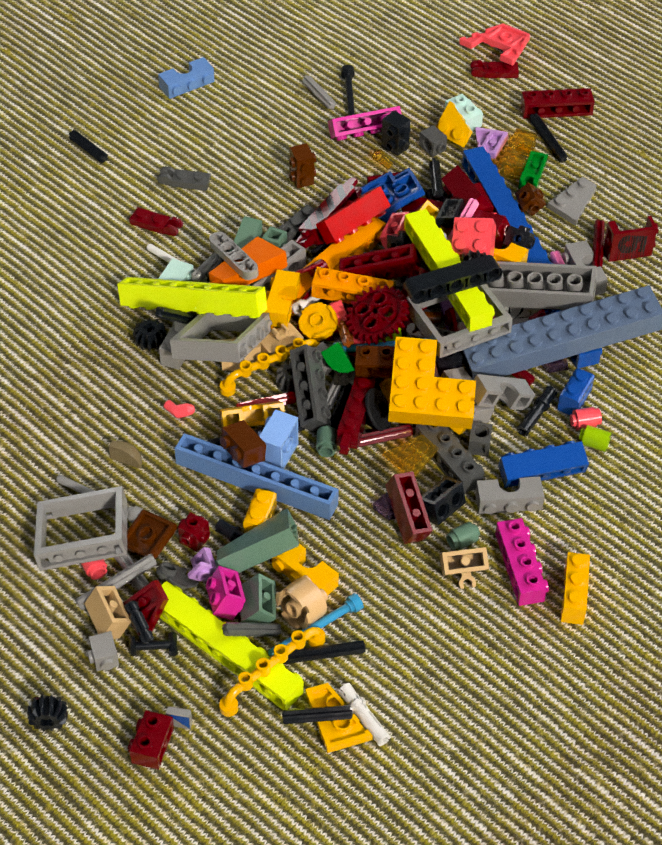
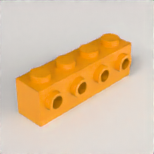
(343, 286)

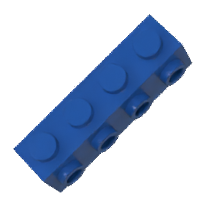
(544, 463)

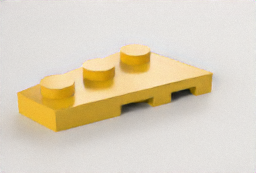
(336, 733)

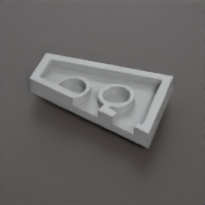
(573, 200)

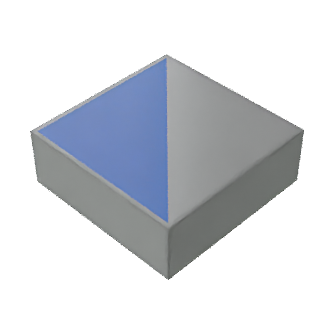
(181, 717)

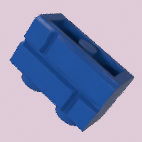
(575, 391)

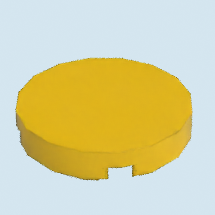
(318, 321)

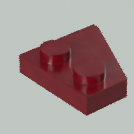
(151, 601)

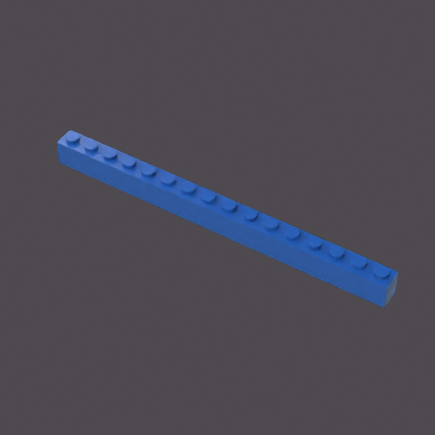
(481, 169)

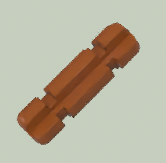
(345, 335)

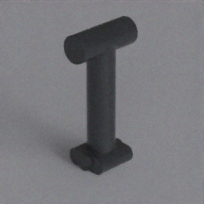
(170, 644)

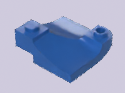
(398, 189)

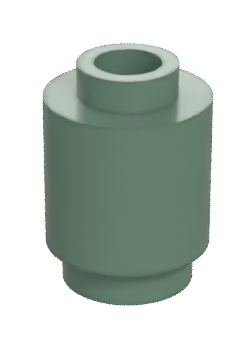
(326, 441)
(463, 536)

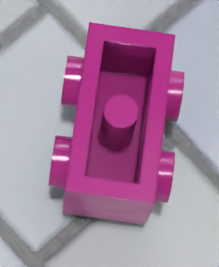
(225, 593)

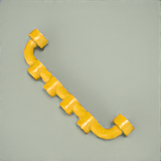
(228, 386)
(314, 636)

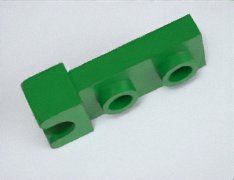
(533, 169)

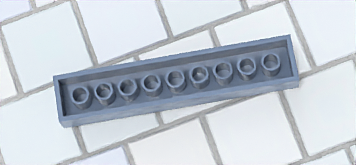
(567, 333)

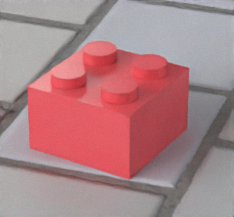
(473, 235)

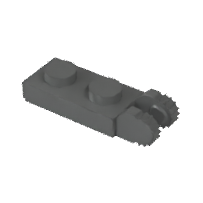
(184, 178)
(296, 221)

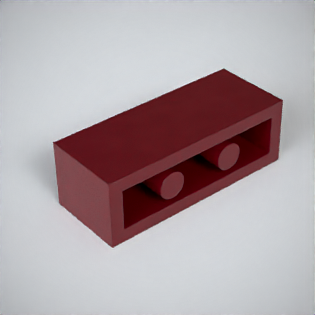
(462, 187)
(408, 507)

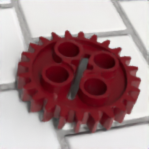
(377, 314)

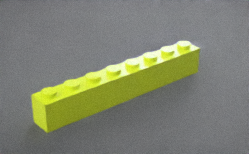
(437, 254)
(193, 296)
(233, 652)

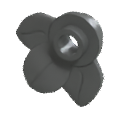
(175, 575)

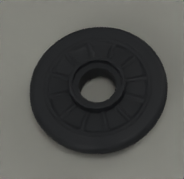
(377, 409)

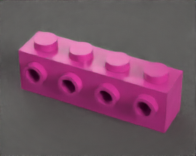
(359, 123)
(520, 562)

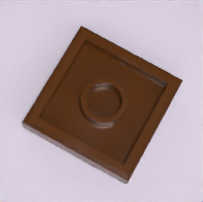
(149, 534)

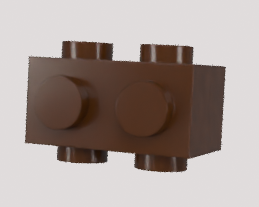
(302, 165)
(374, 361)

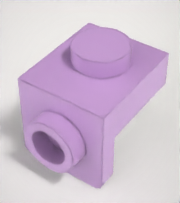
(203, 565)

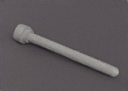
(132, 512)

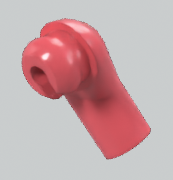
(180, 410)

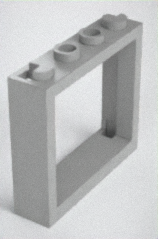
(462, 339)
(190, 345)
(82, 550)

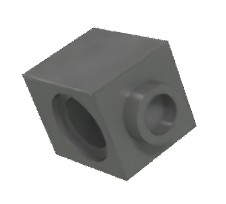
(433, 141)
(480, 439)

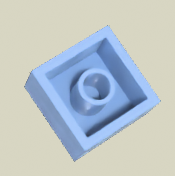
(280, 438)

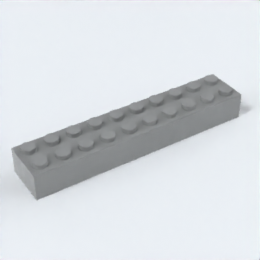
(539, 285)

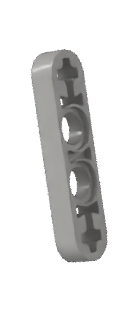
(230, 257)

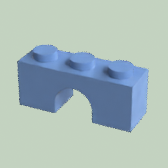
(175, 83)

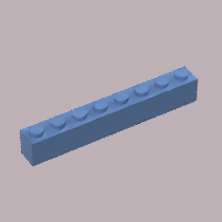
(290, 487)

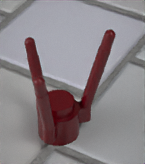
(312, 269)

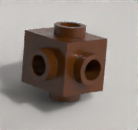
(530, 199)

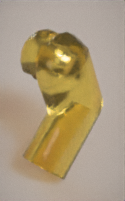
(378, 156)

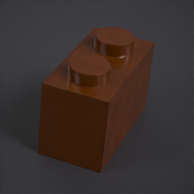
(243, 444)

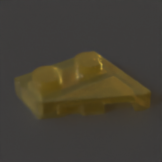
(412, 455)

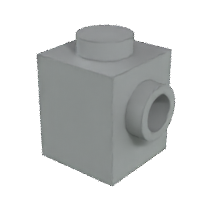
(103, 651)

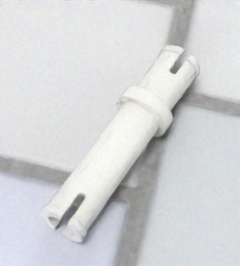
(365, 716)

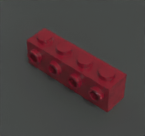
(557, 103)
(383, 263)

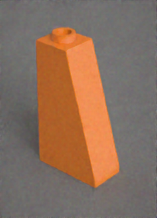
(265, 254)

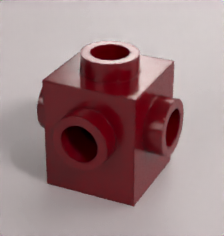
(193, 531)

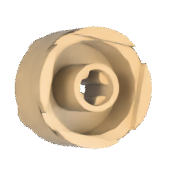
(302, 602)

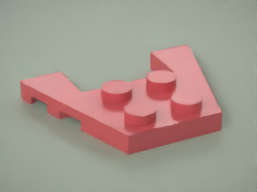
(501, 36)

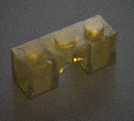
(516, 153)

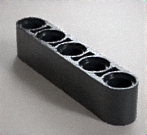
(452, 279)

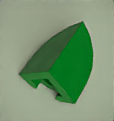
(338, 359)

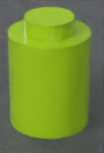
(595, 438)

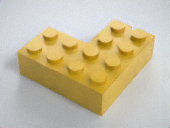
(420, 396)

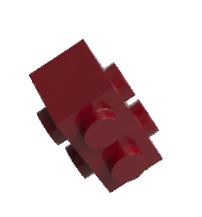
(151, 739)

